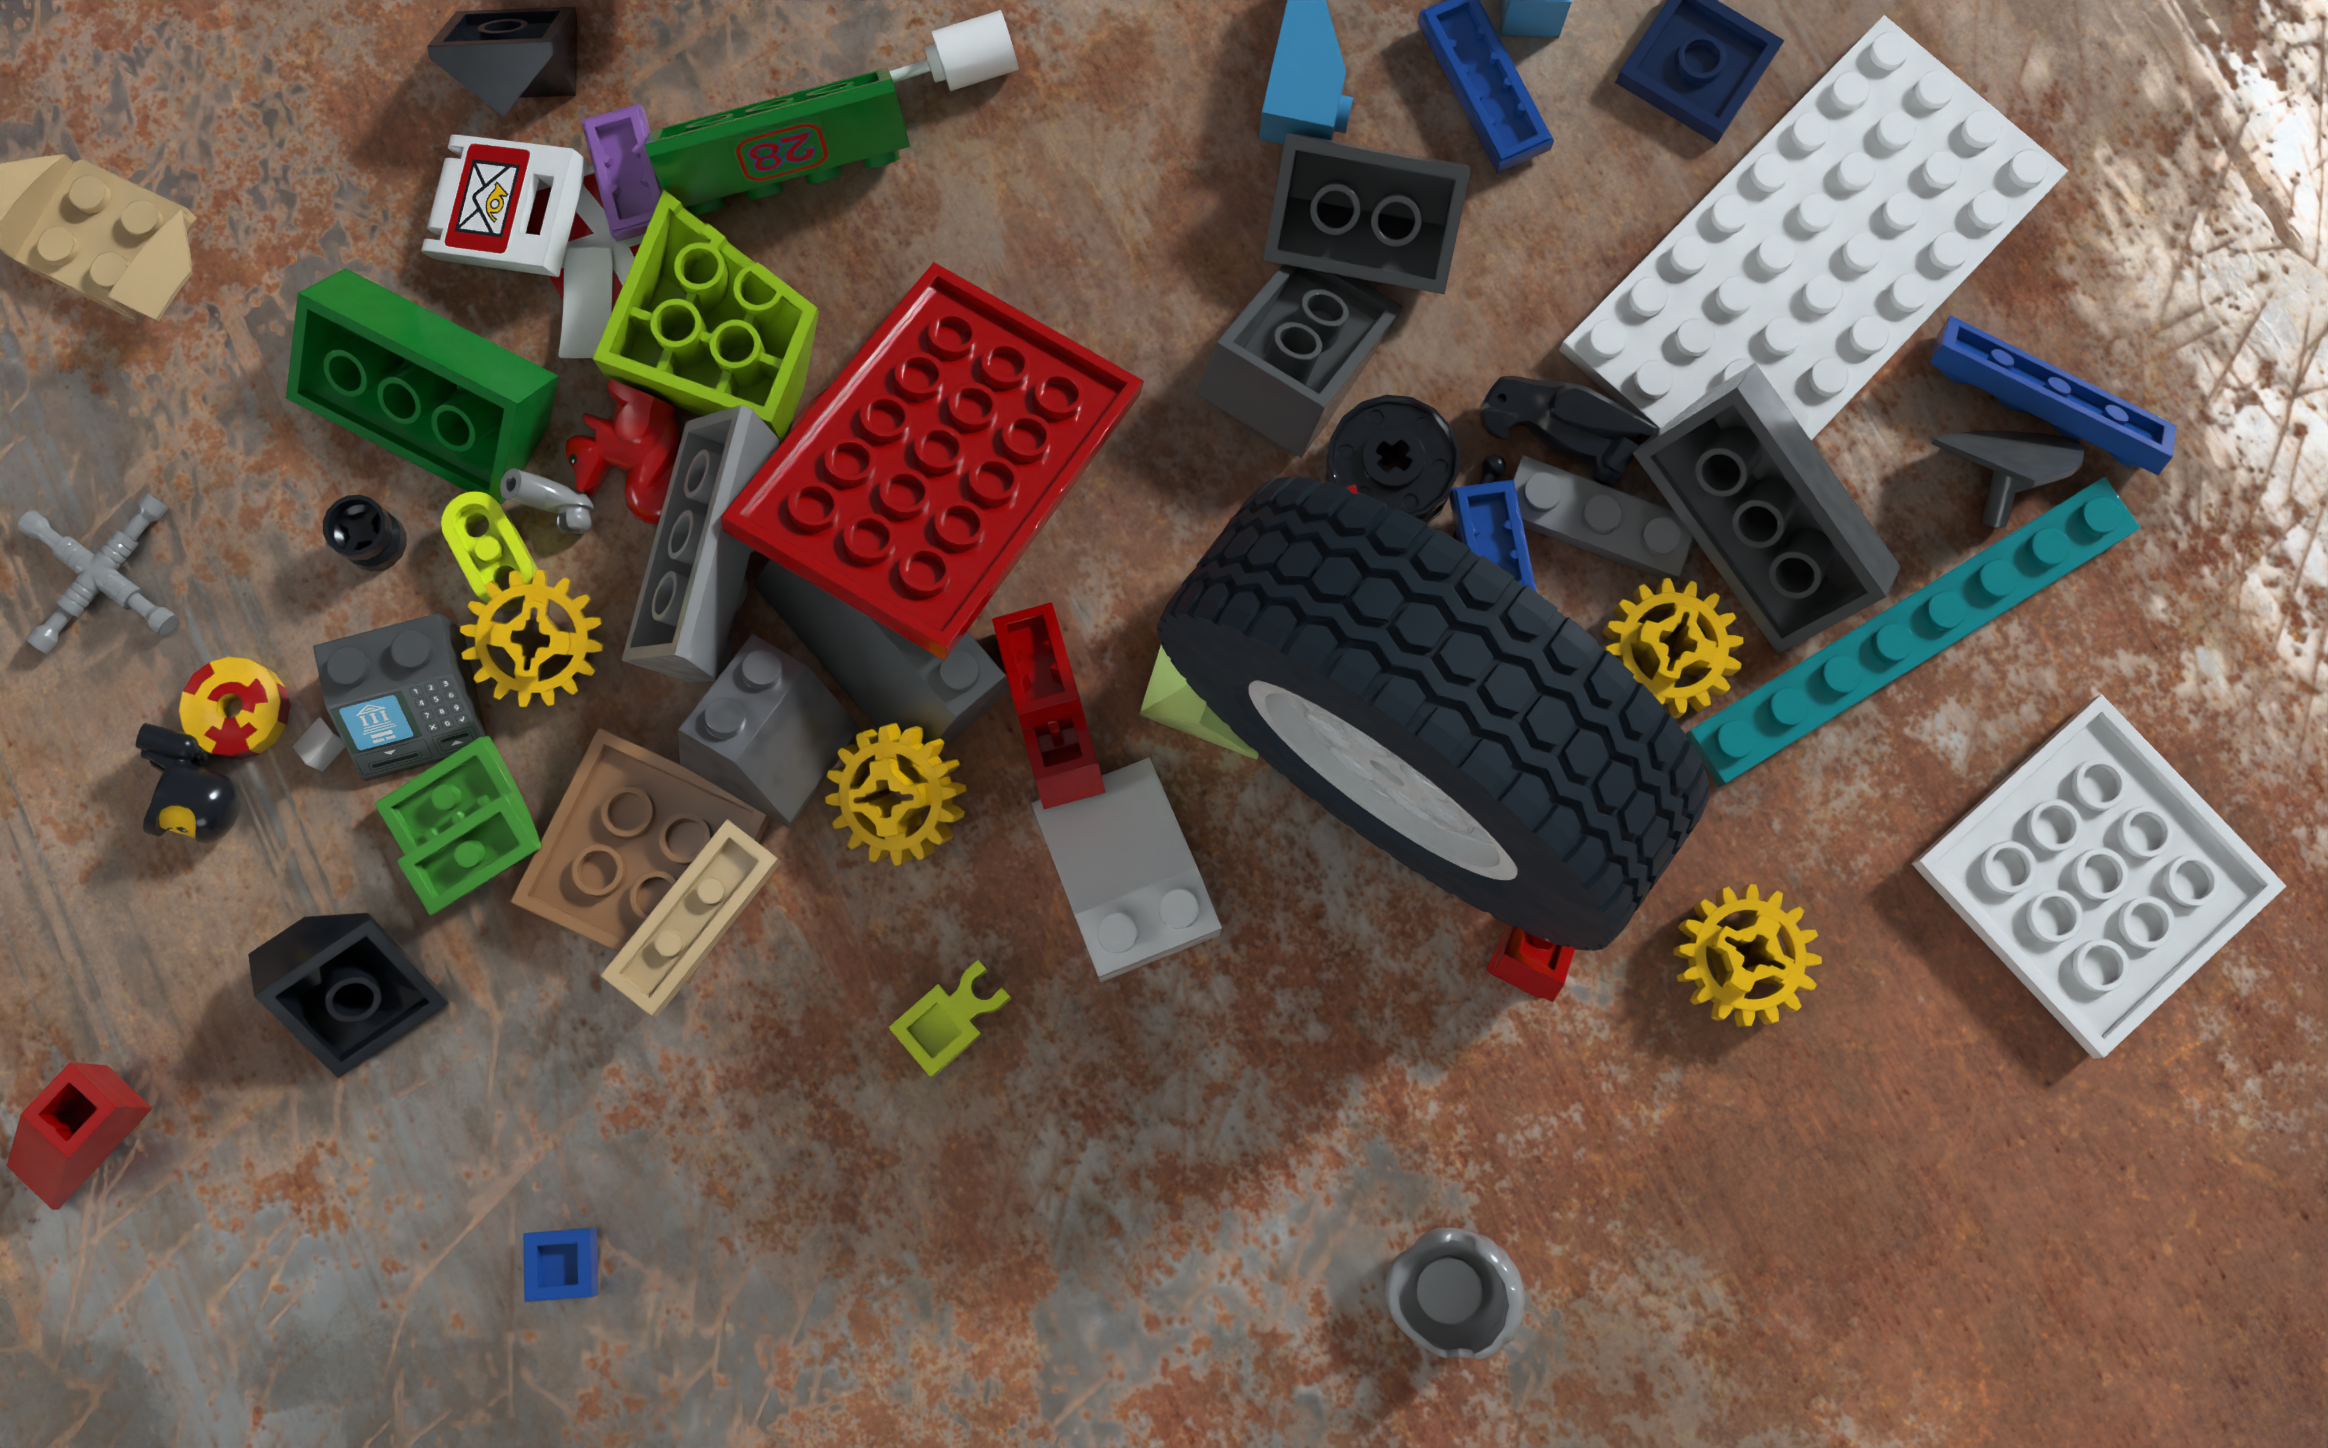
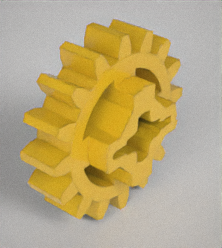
(504, 635)
(1697, 652)
(887, 820)
(1761, 932)

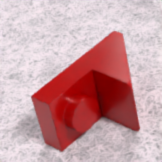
(1531, 963)

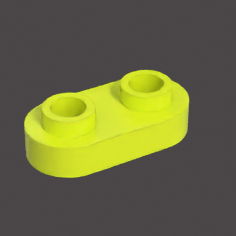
(491, 554)

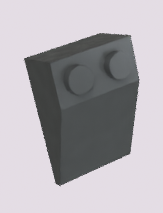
(1297, 353)

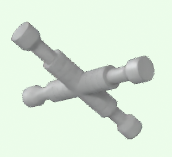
(97, 573)

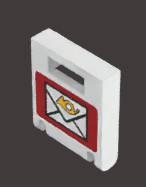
(488, 201)

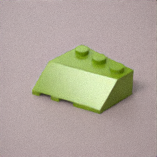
(707, 325)

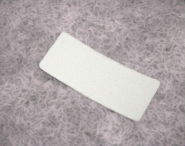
(585, 300)

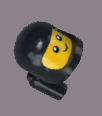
(187, 796)

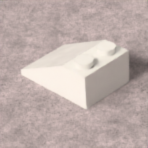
(1128, 872)

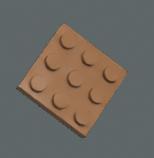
(624, 840)

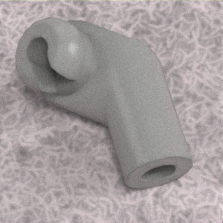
(547, 495)

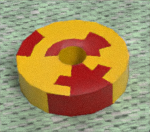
(207, 700)

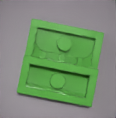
(459, 824)

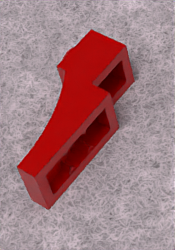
(1048, 706)

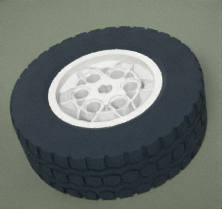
(1438, 709)

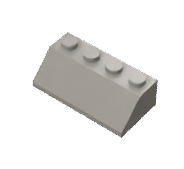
(694, 566)

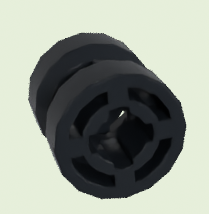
(353, 523)

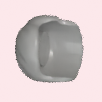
(1456, 1294)

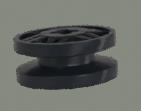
(1401, 431)

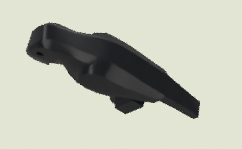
(1567, 421)

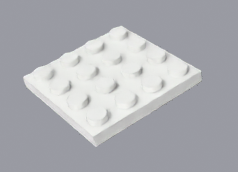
(2098, 876)

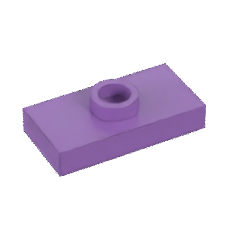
(623, 169)

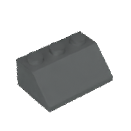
(1366, 213)

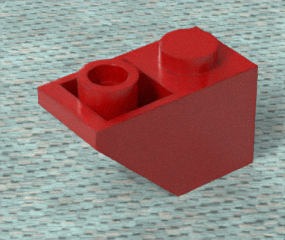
(73, 1130)

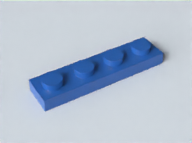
(2054, 395)

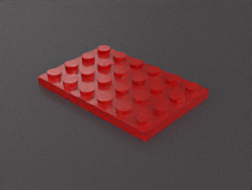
(933, 459)

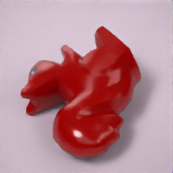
(636, 438)

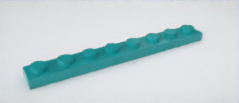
(1911, 631)

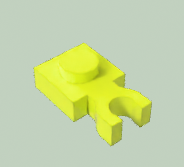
(942, 1024)

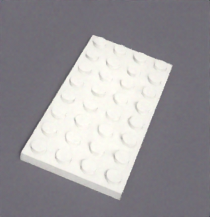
(1821, 241)

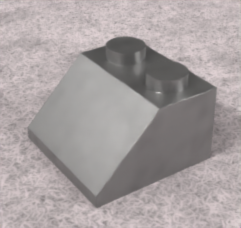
(766, 731)

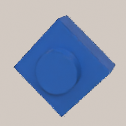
(560, 1264)

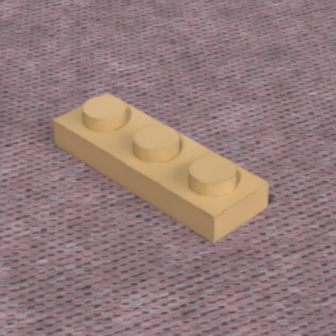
(691, 919)

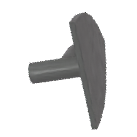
(2018, 462)

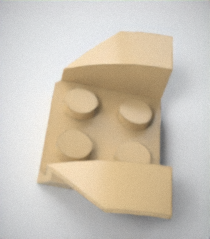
(95, 233)

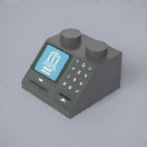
(401, 694)

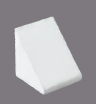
(319, 745)

